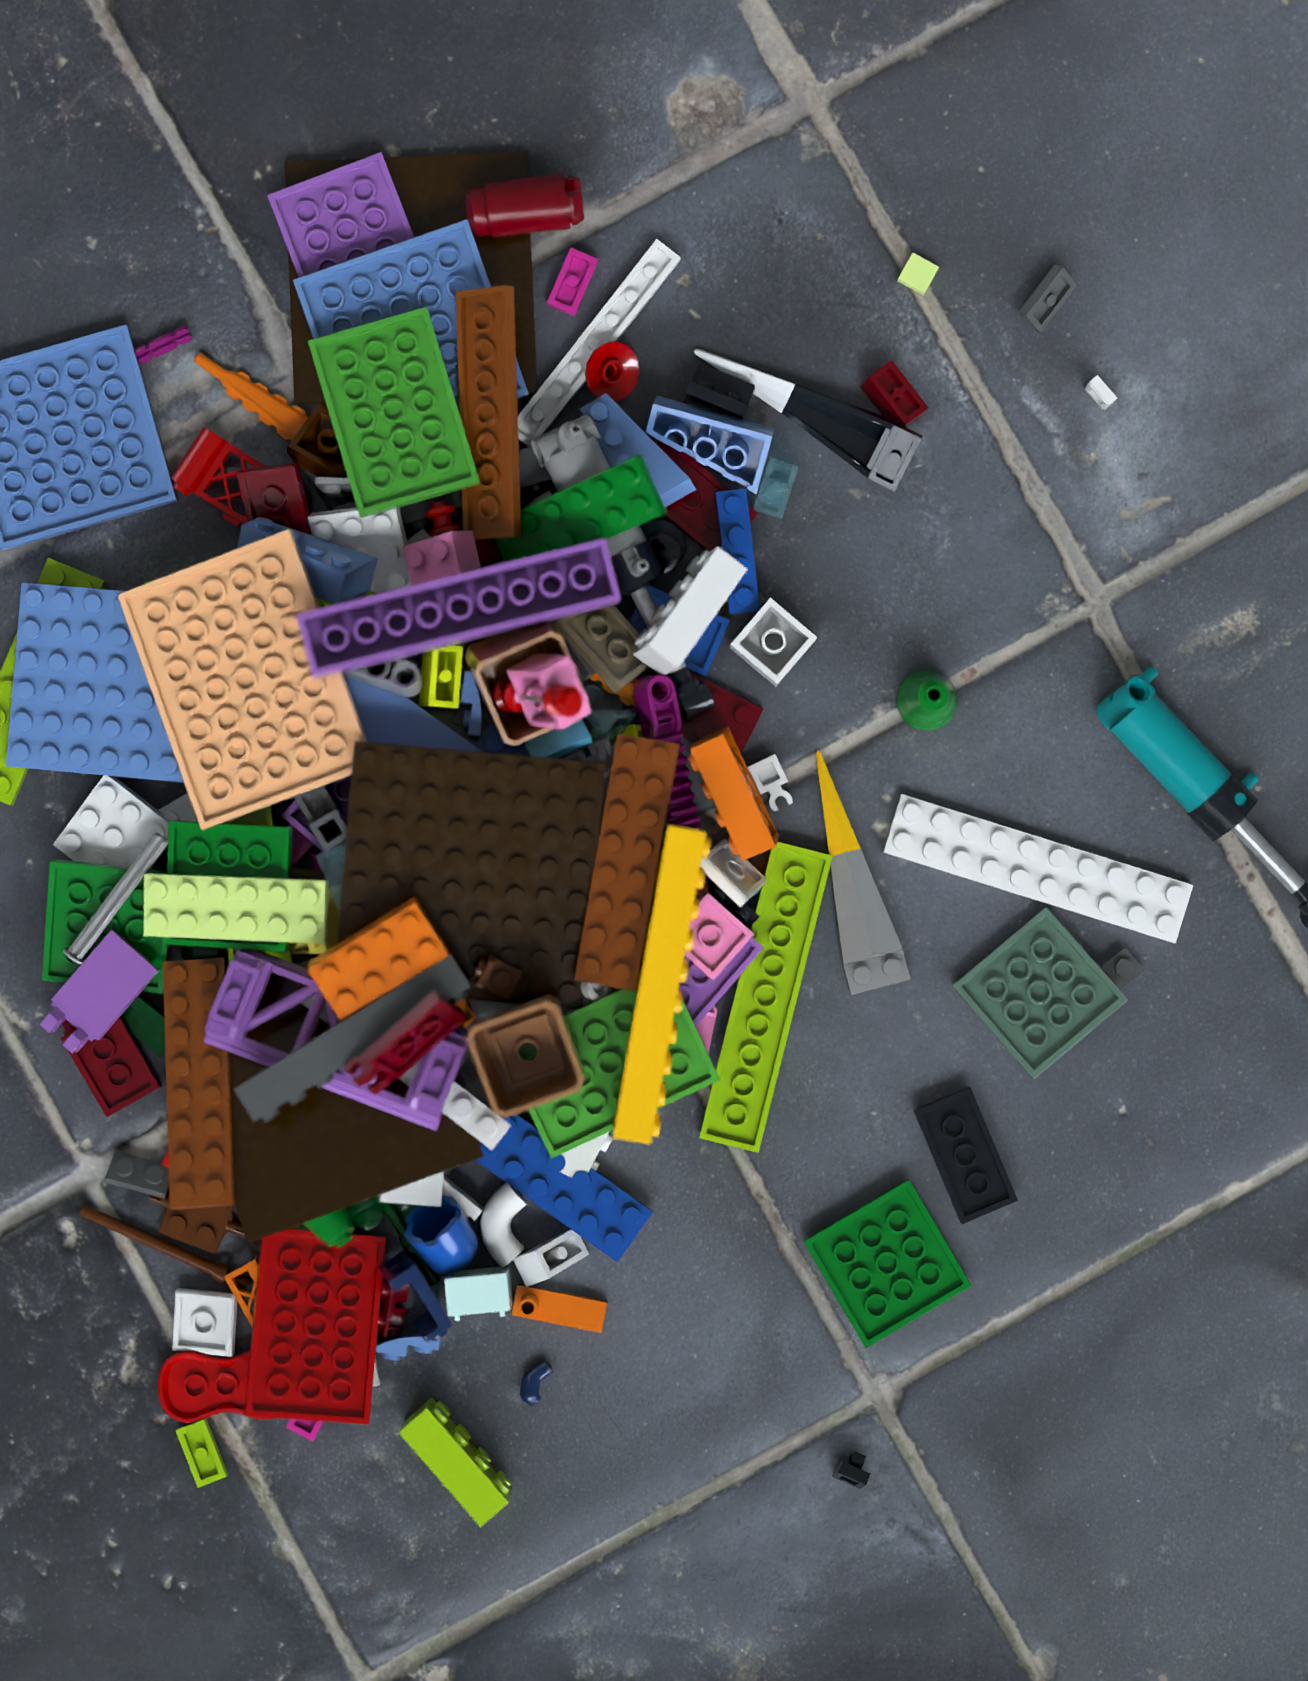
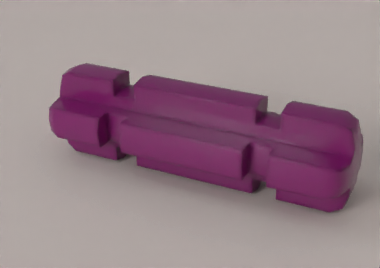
(163, 344)

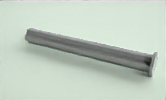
(116, 898)

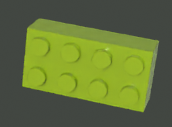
(456, 1461)

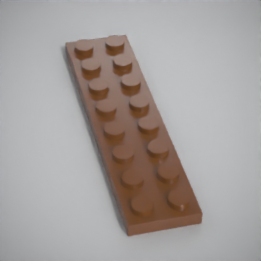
(489, 410)
(627, 862)
(196, 1089)

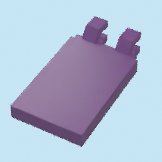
(100, 990)

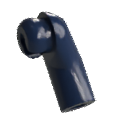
(530, 1382)

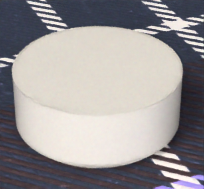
(594, 991)

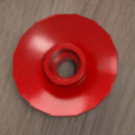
(622, 373)

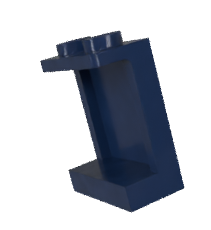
(401, 1271)

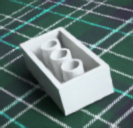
(689, 611)

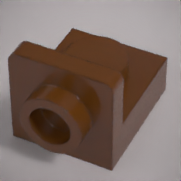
(496, 975)

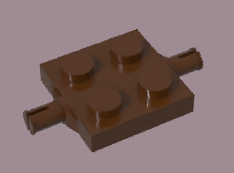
(198, 1226)

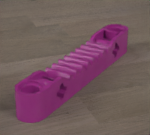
(650, 713)

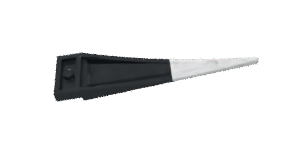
(860, 437)

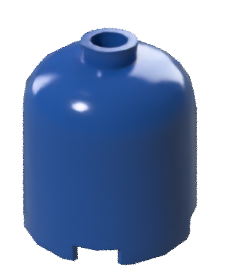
(442, 1236)

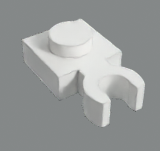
(768, 778)

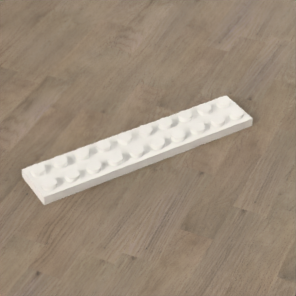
(1038, 868)

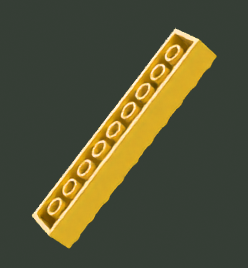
(659, 982)

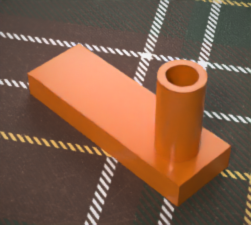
(559, 1308)

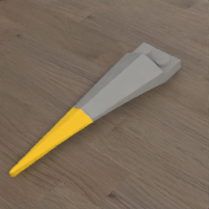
(867, 937)

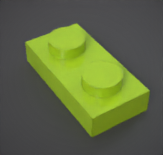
(201, 1452)

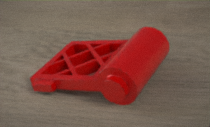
(201, 468)

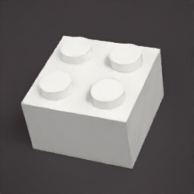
(773, 642)

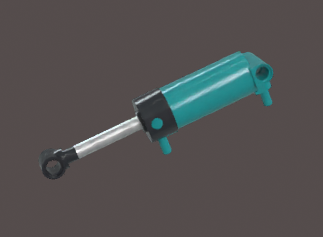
(1192, 773)

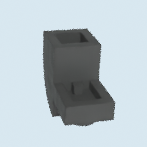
(323, 817)

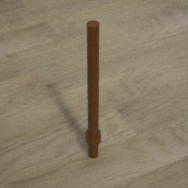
(217, 1271)

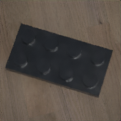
(965, 1155)

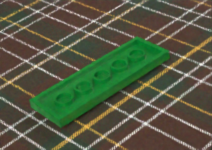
(587, 512)

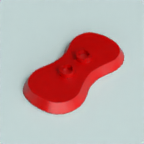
(202, 1385)

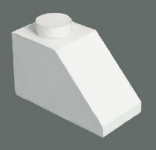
(550, 1257)

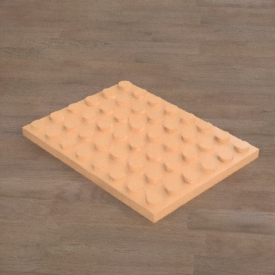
(238, 680)

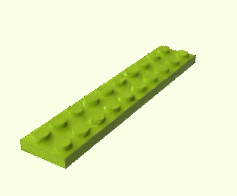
(766, 998)

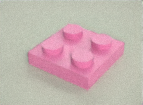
(716, 937)

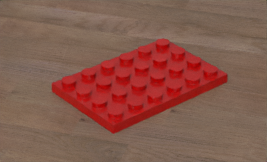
(315, 1328)

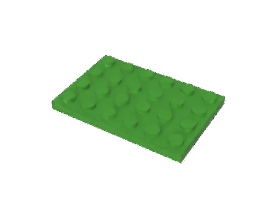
(393, 412)
(602, 1040)

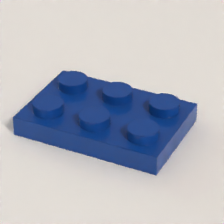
(705, 649)

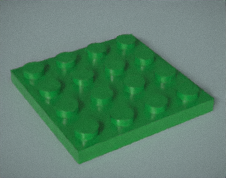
(229, 851)
(72, 900)
(887, 1263)

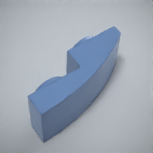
(470, 697)
(398, 1346)

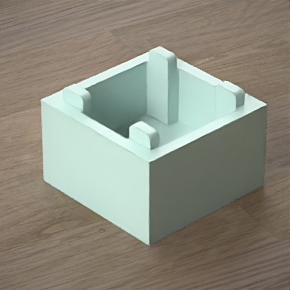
(479, 1291)

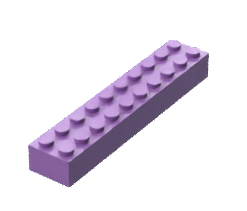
(458, 608)

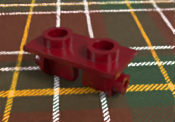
(391, 1317)

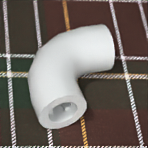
(496, 1224)

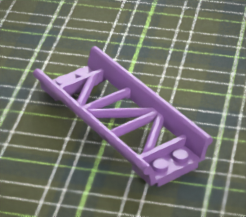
(236, 1014)

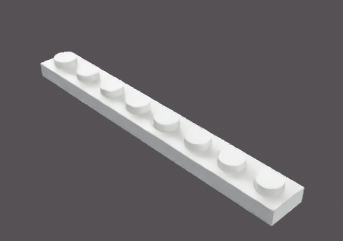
(605, 327)
(459, 1106)

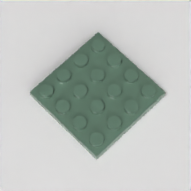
(1040, 993)

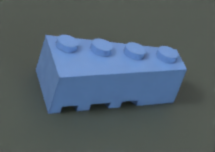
(713, 438)
(624, 440)
(333, 570)

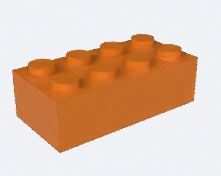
(734, 794)
(378, 959)

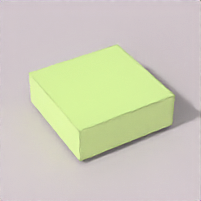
(918, 274)

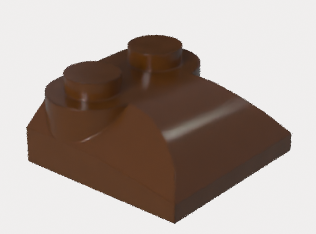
(317, 447)

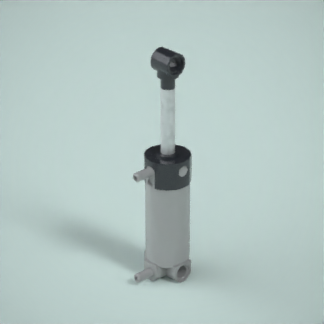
(575, 455)

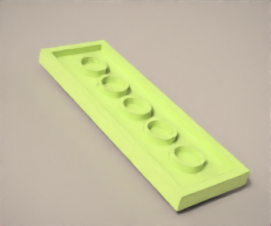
(236, 908)

